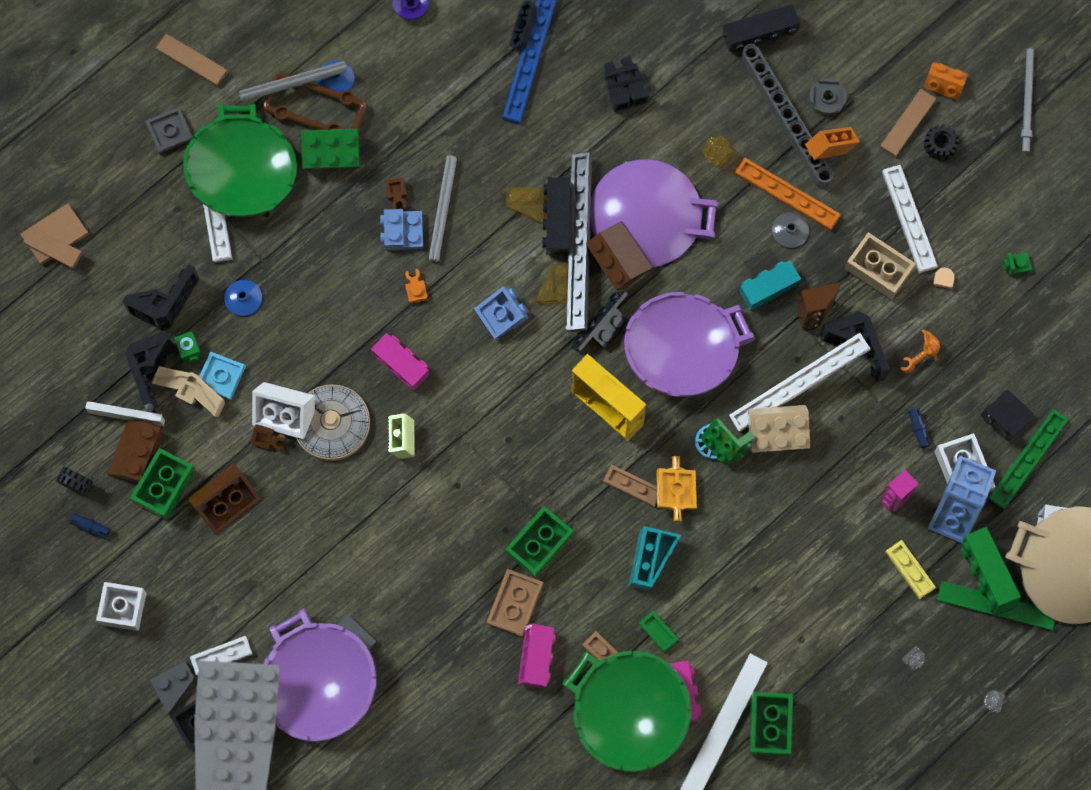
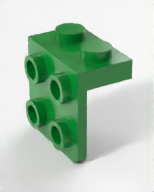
(725, 444)

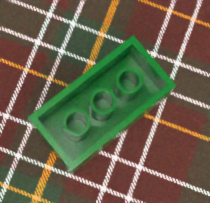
(990, 572)

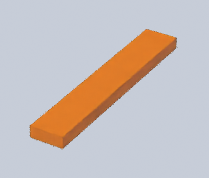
(787, 194)

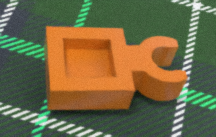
(415, 289)

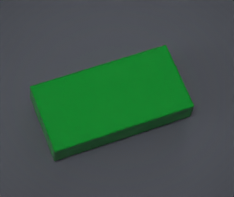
(658, 631)

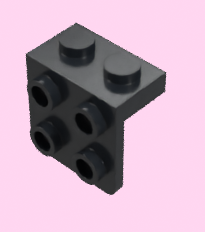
(1007, 415)

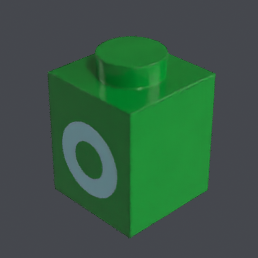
(188, 347)

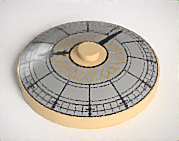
(338, 424)

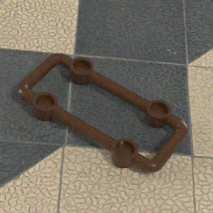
(346, 97)

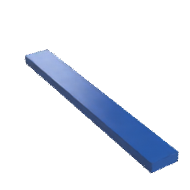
(528, 63)

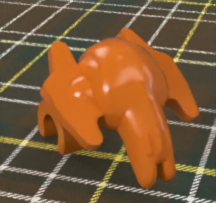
(931, 348)

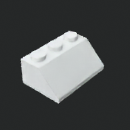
(282, 409)

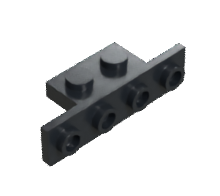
(604, 325)

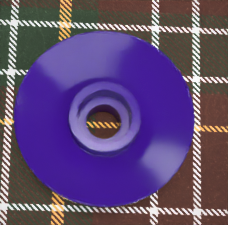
(403, 10)

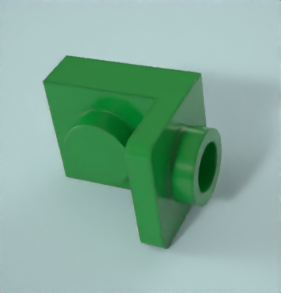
(1017, 263)

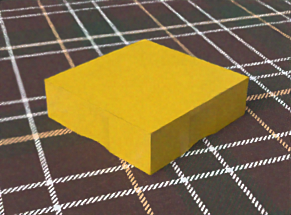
(607, 397)

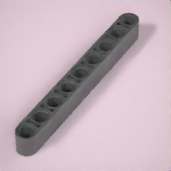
(785, 107)

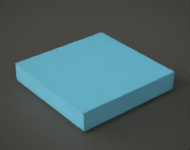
(222, 375)

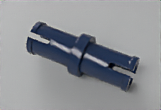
(919, 428)
(90, 525)

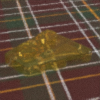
(526, 201)
(554, 285)

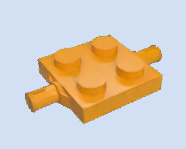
(676, 489)

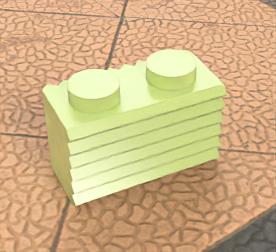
(401, 436)

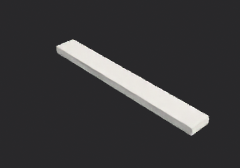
(804, 379)
(724, 724)

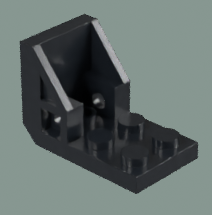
(160, 308)
(844, 328)
(149, 354)

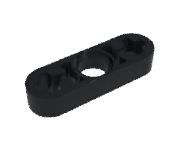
(521, 37)

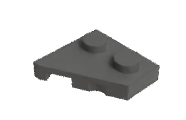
(172, 685)

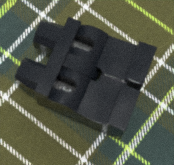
(624, 87)

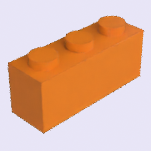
(832, 143)

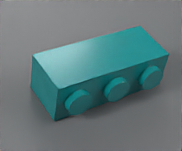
(769, 284)

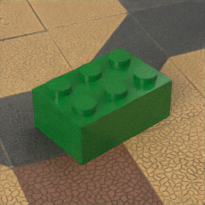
(330, 148)
(163, 484)
(539, 542)
(771, 724)

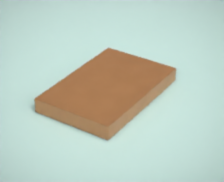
(62, 225)
(515, 603)

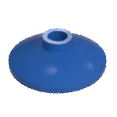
(341, 83)
(244, 306)

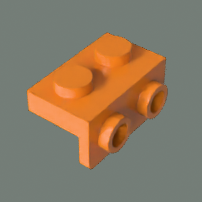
(945, 81)

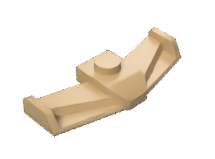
(190, 388)

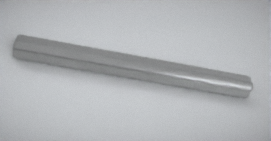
(293, 81)
(442, 208)

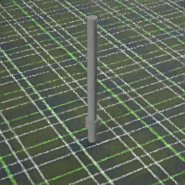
(1026, 133)

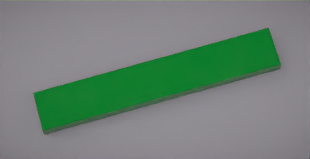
(1027, 459)
(975, 601)

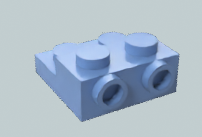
(402, 229)
(502, 312)

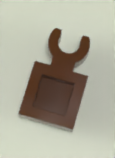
(396, 191)
(265, 437)

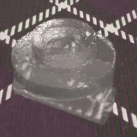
(914, 658)
(994, 701)

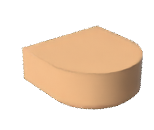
(944, 278)

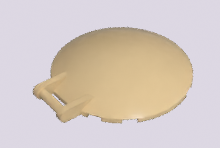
(1058, 564)

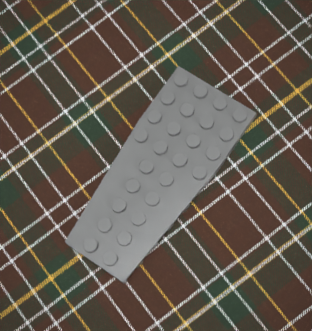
(234, 724)

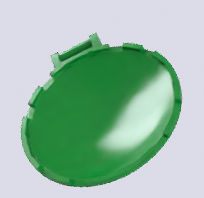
(239, 164)
(630, 709)

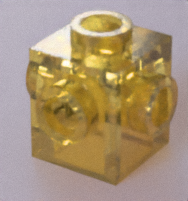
(718, 150)

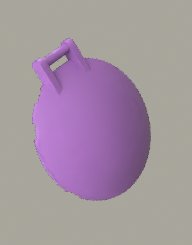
(655, 206)
(684, 343)
(322, 680)

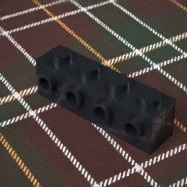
(761, 28)
(558, 214)

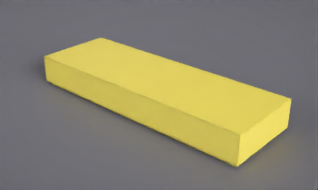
(910, 569)

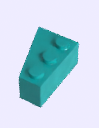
(650, 555)

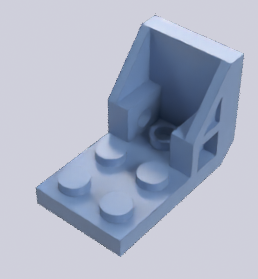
(962, 499)

